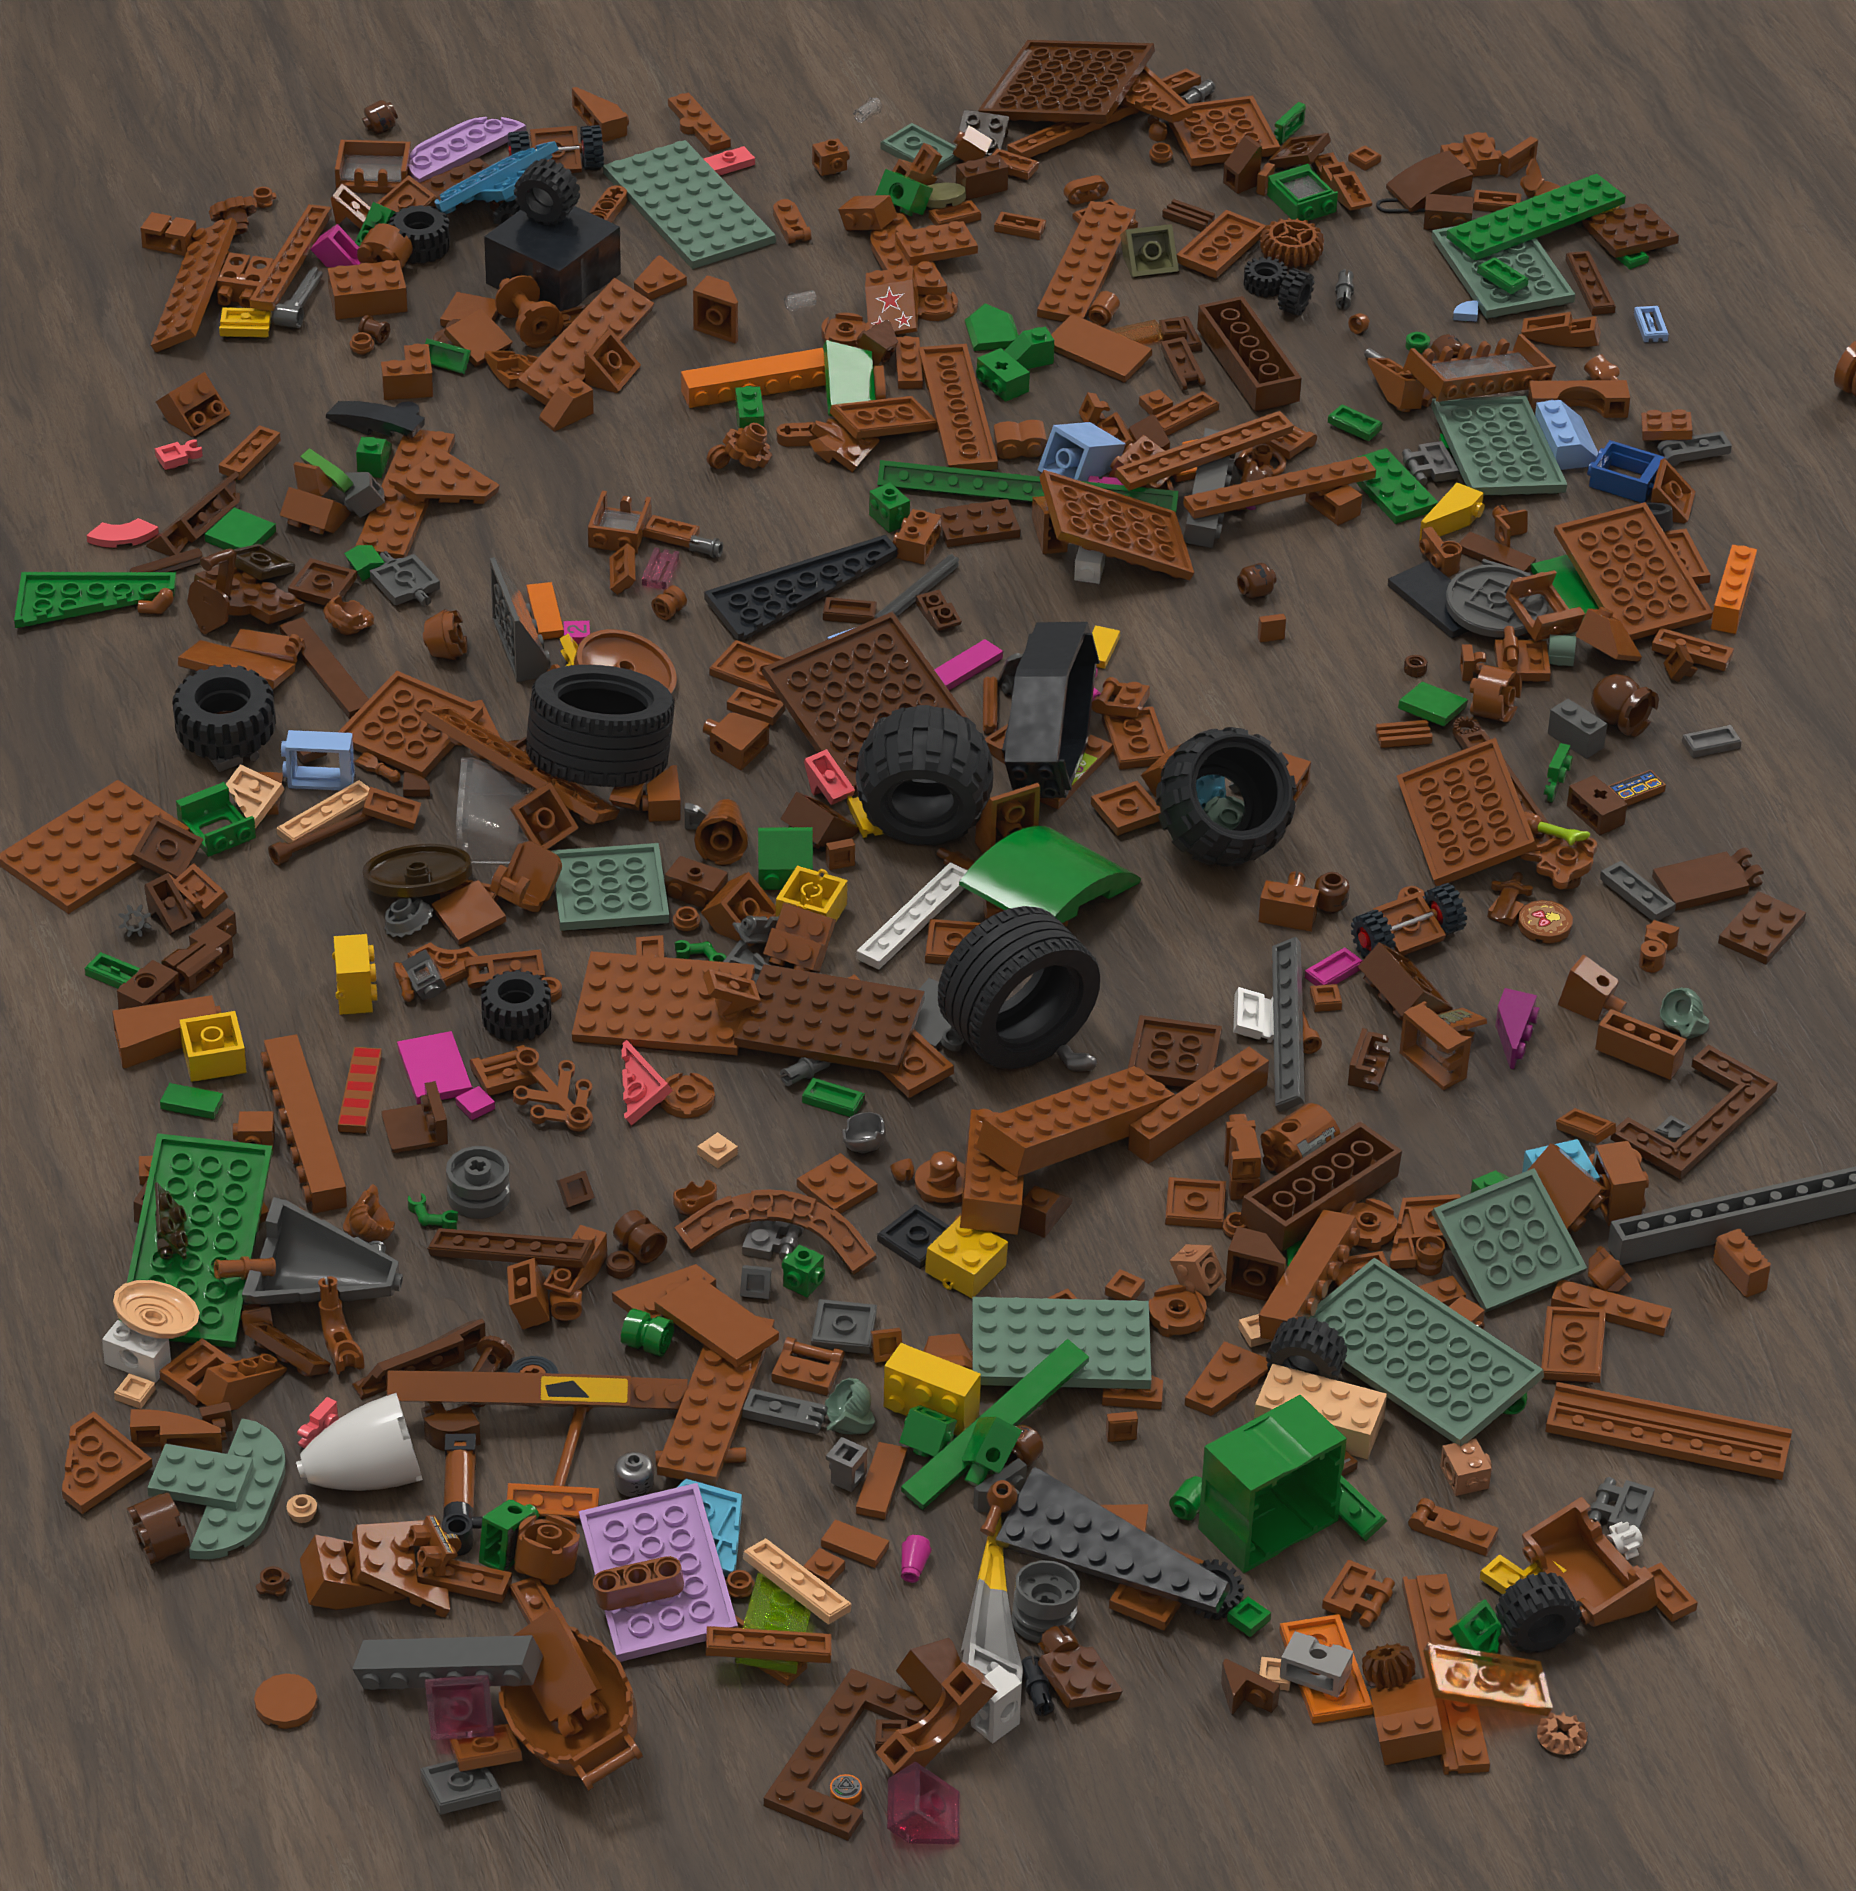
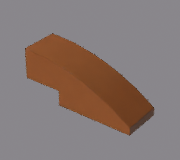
(1562, 330)
(159, 1428)

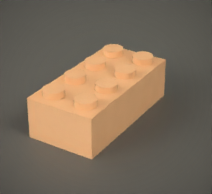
(1348, 1407)

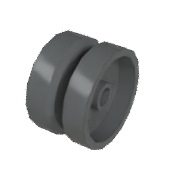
(478, 1182)

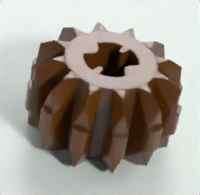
(1388, 1666)

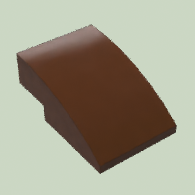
(1433, 175)

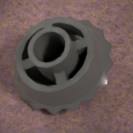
(407, 916)

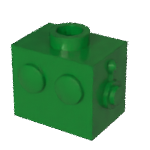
(888, 507)
(927, 1431)

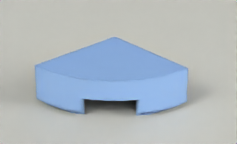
(1466, 311)

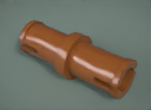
(241, 1267)

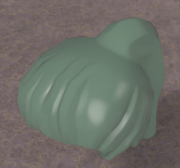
(1684, 1013)
(850, 1408)

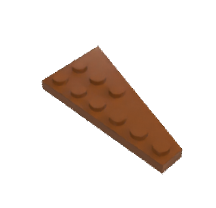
(1156, 98)

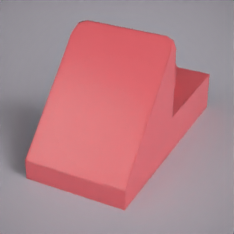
(827, 777)

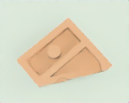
(254, 792)

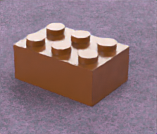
(367, 289)

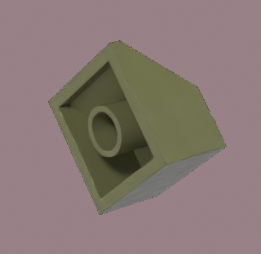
(1149, 250)

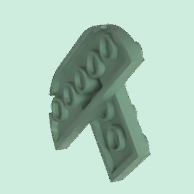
(233, 1486)

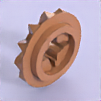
(1558, 1742)

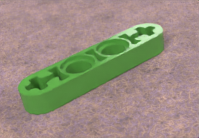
(336, 475)

